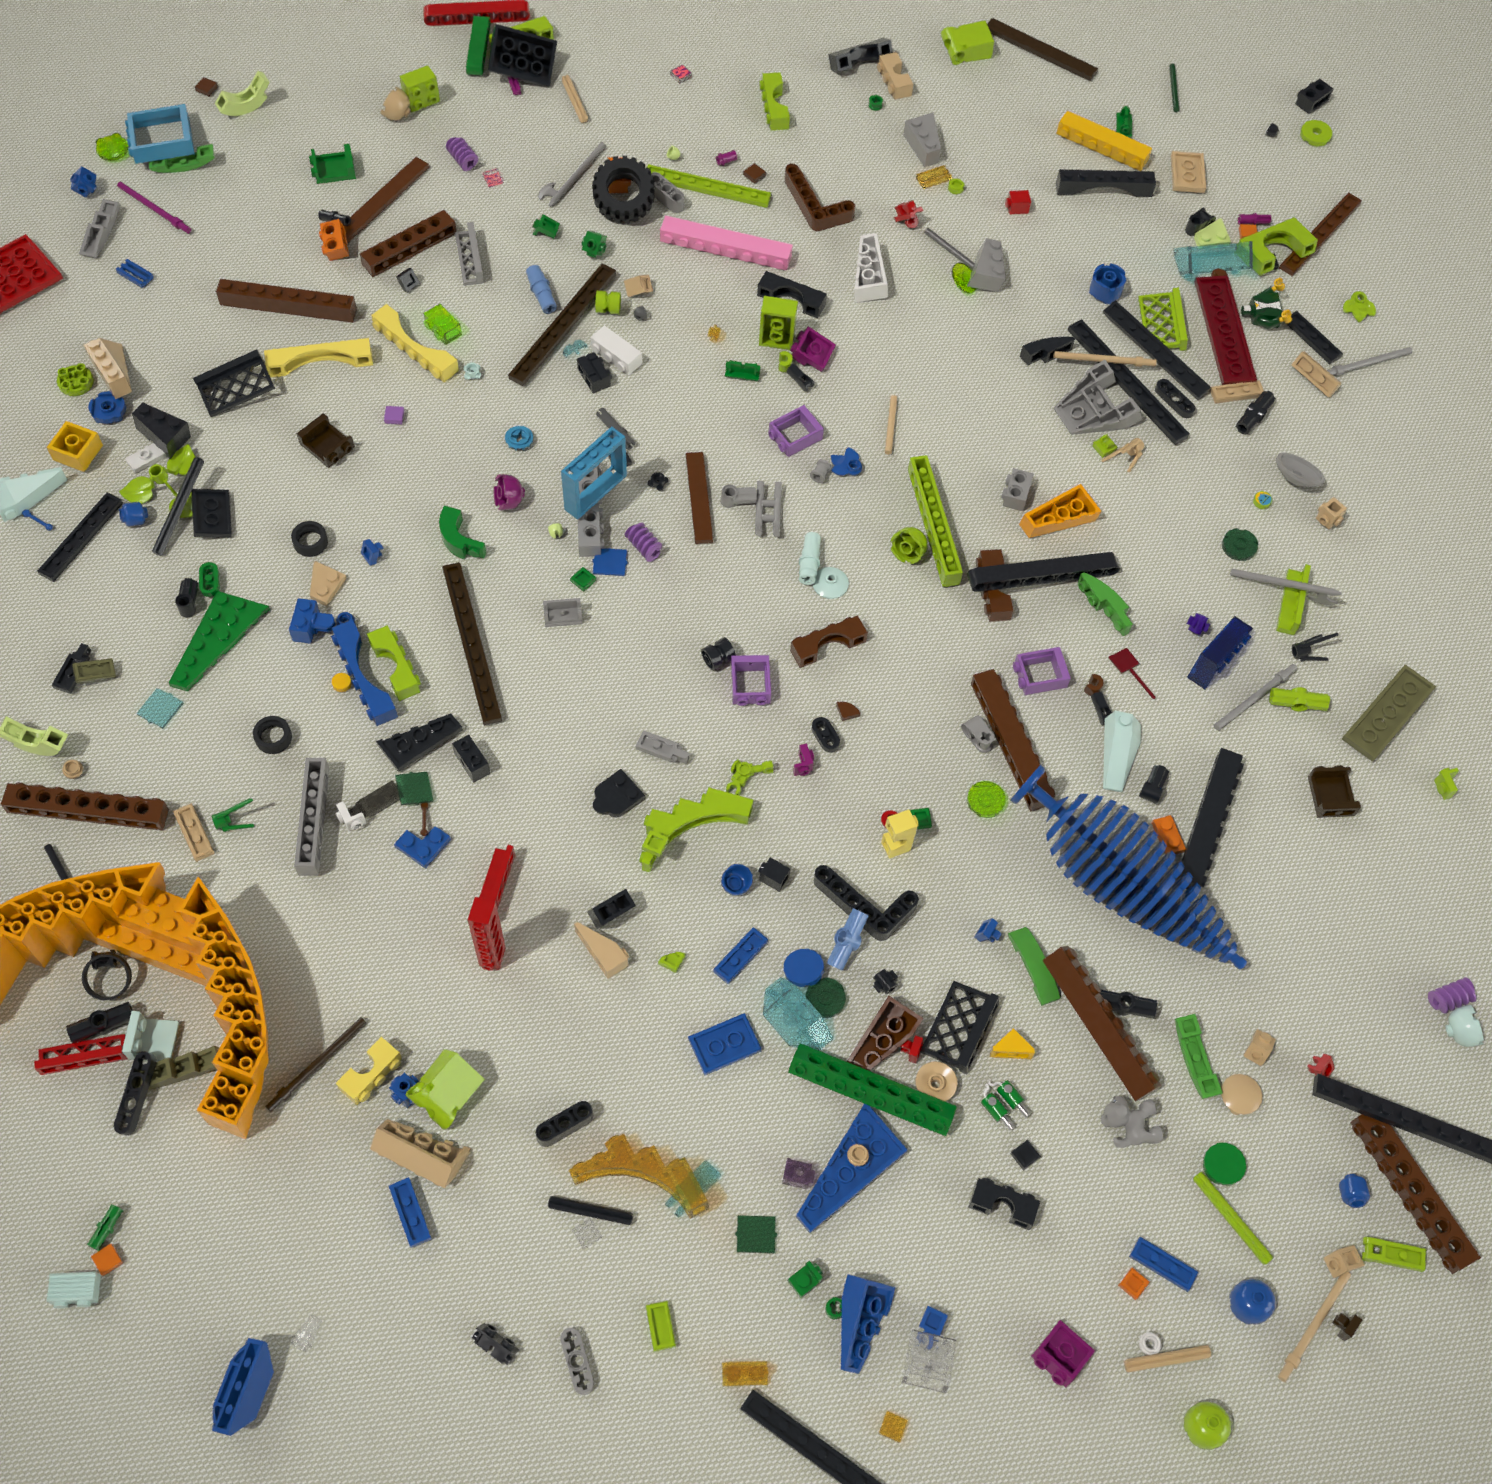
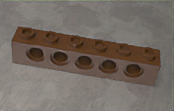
(408, 243)

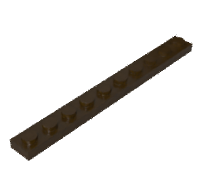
(561, 325)
(472, 644)

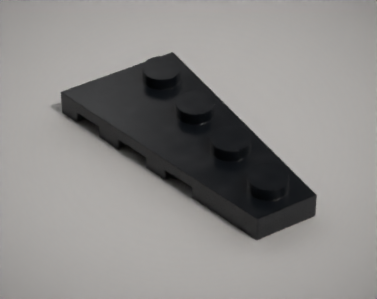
(411, 745)

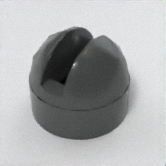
(640, 313)

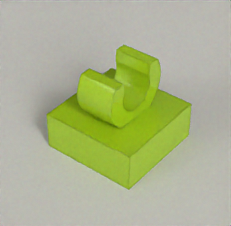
(1104, 446)
(655, 843)

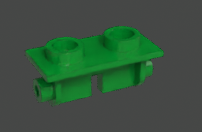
(1124, 122)
(742, 371)

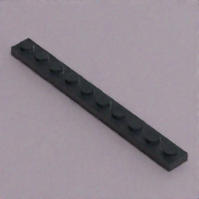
(1131, 384)
(1402, 1118)

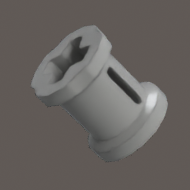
(820, 471)

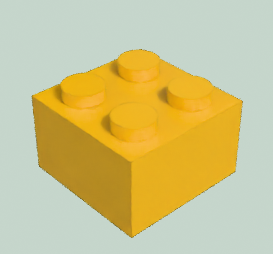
(75, 446)

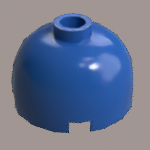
(1252, 1301)

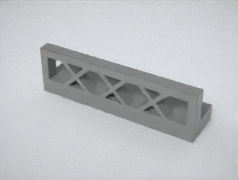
(473, 247)

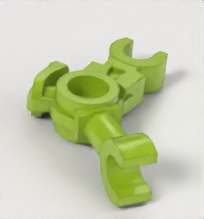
(744, 771)

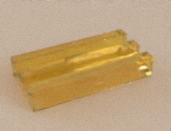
(932, 175)

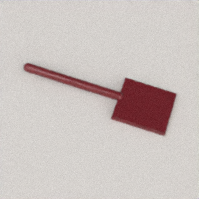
(1126, 661)

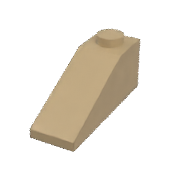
(603, 950)

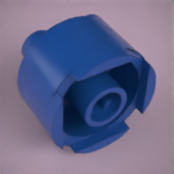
(1107, 283)

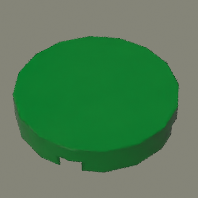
(1224, 1164)

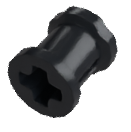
(103, 961)

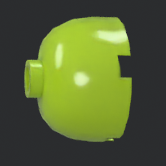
(909, 544)
(1207, 1425)

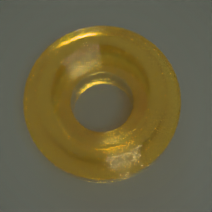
(714, 332)

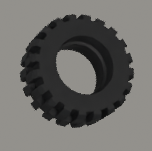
(628, 169)

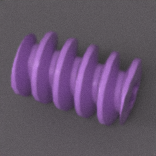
(462, 153)
(644, 541)
(1452, 995)

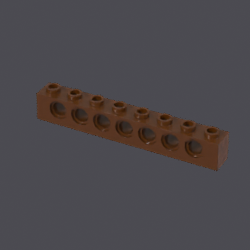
(15, 803)
(1425, 1194)

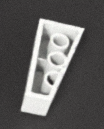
(870, 274)

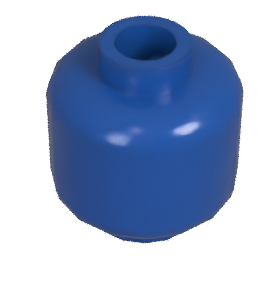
(133, 514)
(1354, 1190)

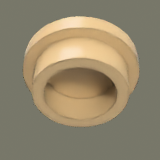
(72, 769)
(858, 1155)

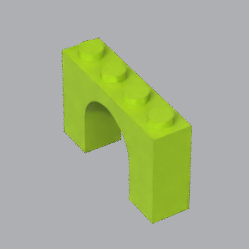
(1288, 232)

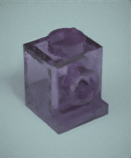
(792, 1179)

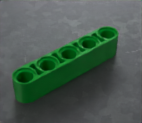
(478, 45)

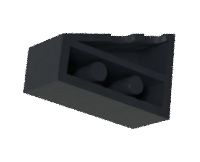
(161, 428)

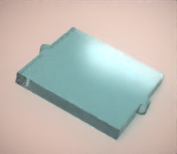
(160, 708)

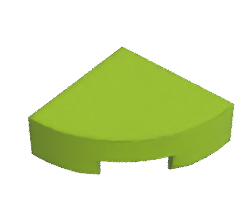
(672, 961)

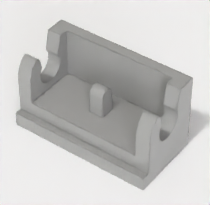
(562, 612)

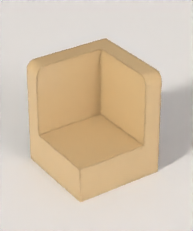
(638, 285)

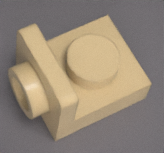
(1343, 1261)

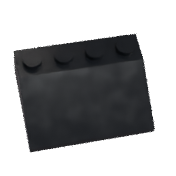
(522, 55)

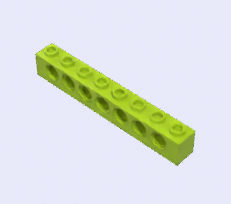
(935, 521)

